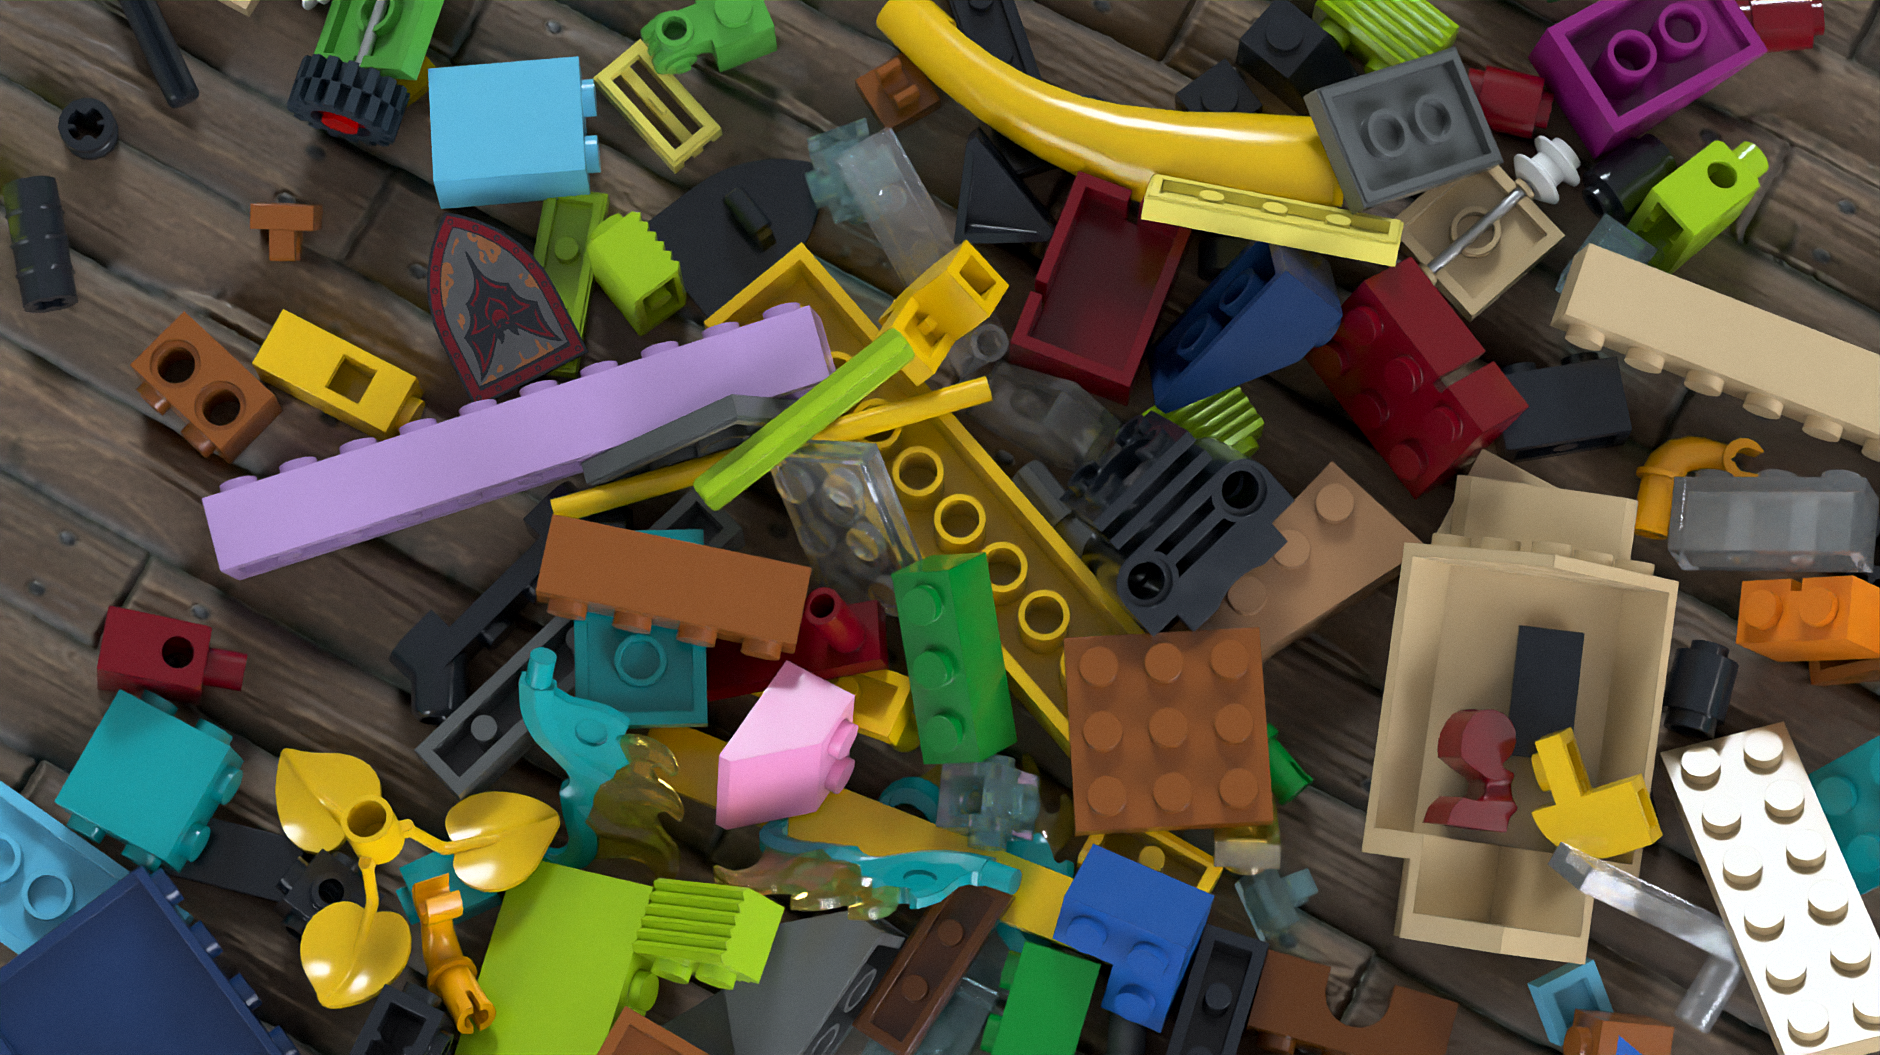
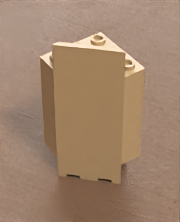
(1512, 562)

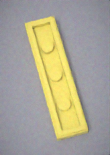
(1272, 219)

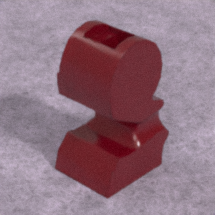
(1476, 747)

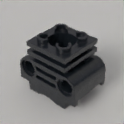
(1174, 520)

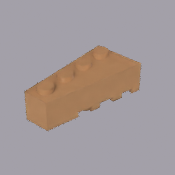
(1334, 558)

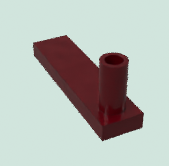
(831, 644)

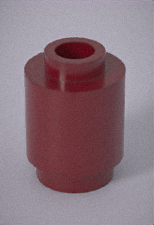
(1785, 23)
(1512, 100)

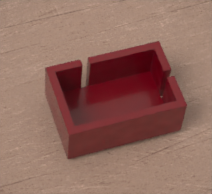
(1100, 292)
(1388, 375)

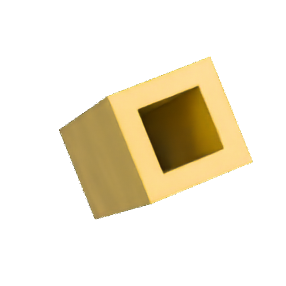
(338, 378)

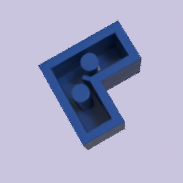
(1139, 925)

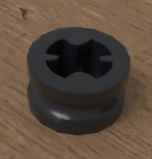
(88, 110)

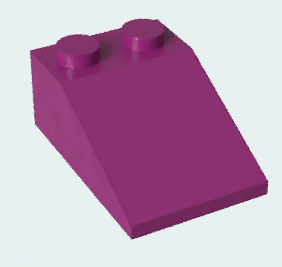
(1640, 62)

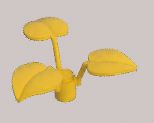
(337, 798)

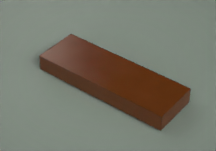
(931, 967)

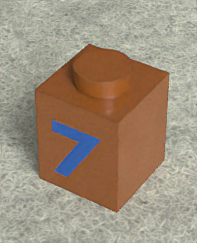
(1616, 1034)

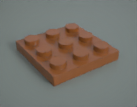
(1167, 731)

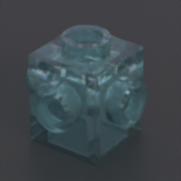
(826, 181)
(988, 802)

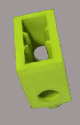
(1698, 202)

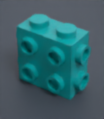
(151, 781)

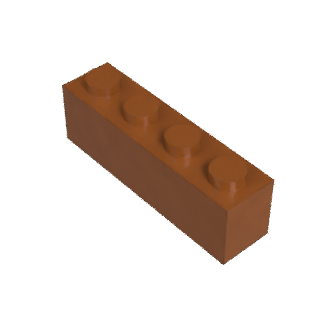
(672, 586)

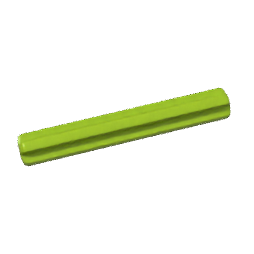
(804, 419)

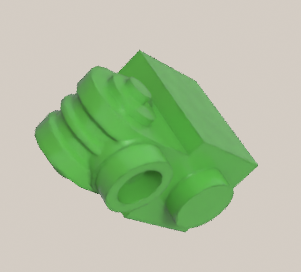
(726, 28)

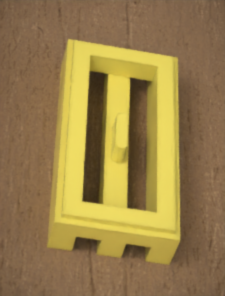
(690, 144)

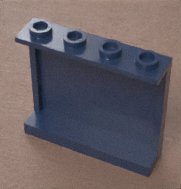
(130, 983)

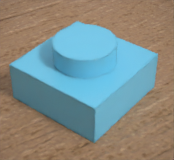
(1563, 991)

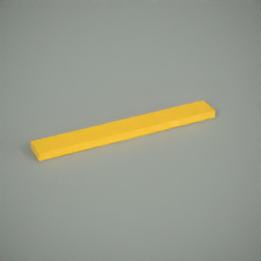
(872, 827)

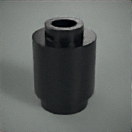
(1626, 177)
(1699, 689)

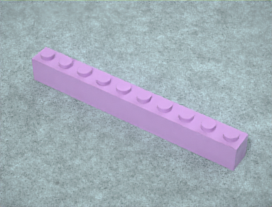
(505, 445)

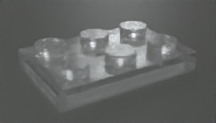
(847, 518)

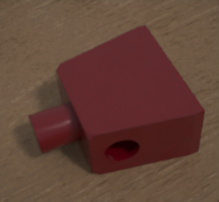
(139, 643)

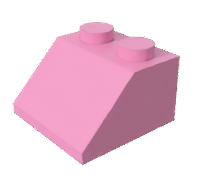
(787, 751)

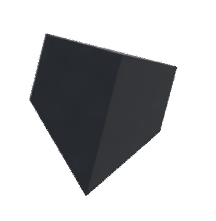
(996, 200)

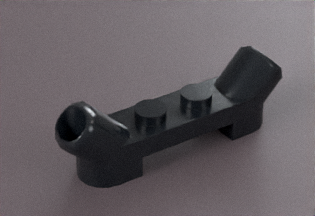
(439, 655)

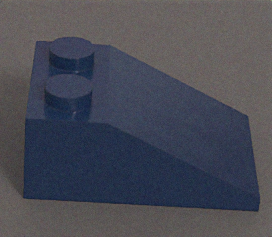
(1246, 324)

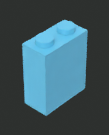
(511, 132)

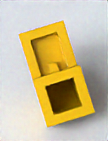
(943, 307)
(1596, 819)

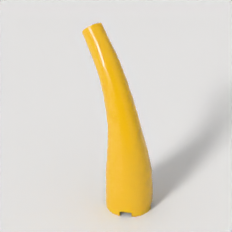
(1108, 139)

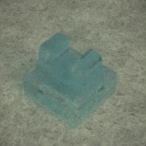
(1273, 900)

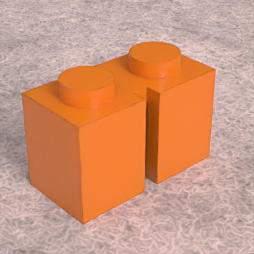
(1810, 619)

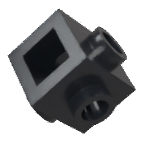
(327, 875)

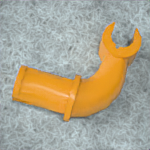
(1676, 459)
(448, 971)

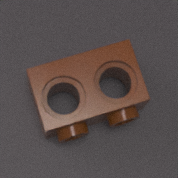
(214, 381)

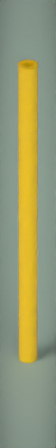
(842, 429)

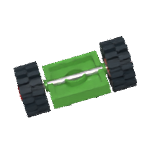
(354, 68)

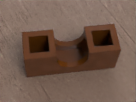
(1293, 1013)

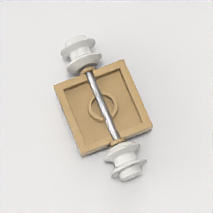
(1485, 228)

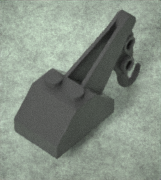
(807, 994)

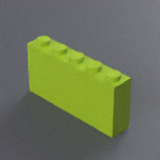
(563, 964)

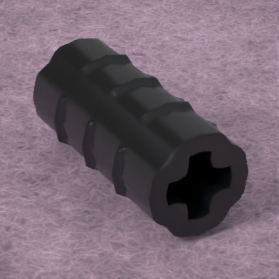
(39, 244)

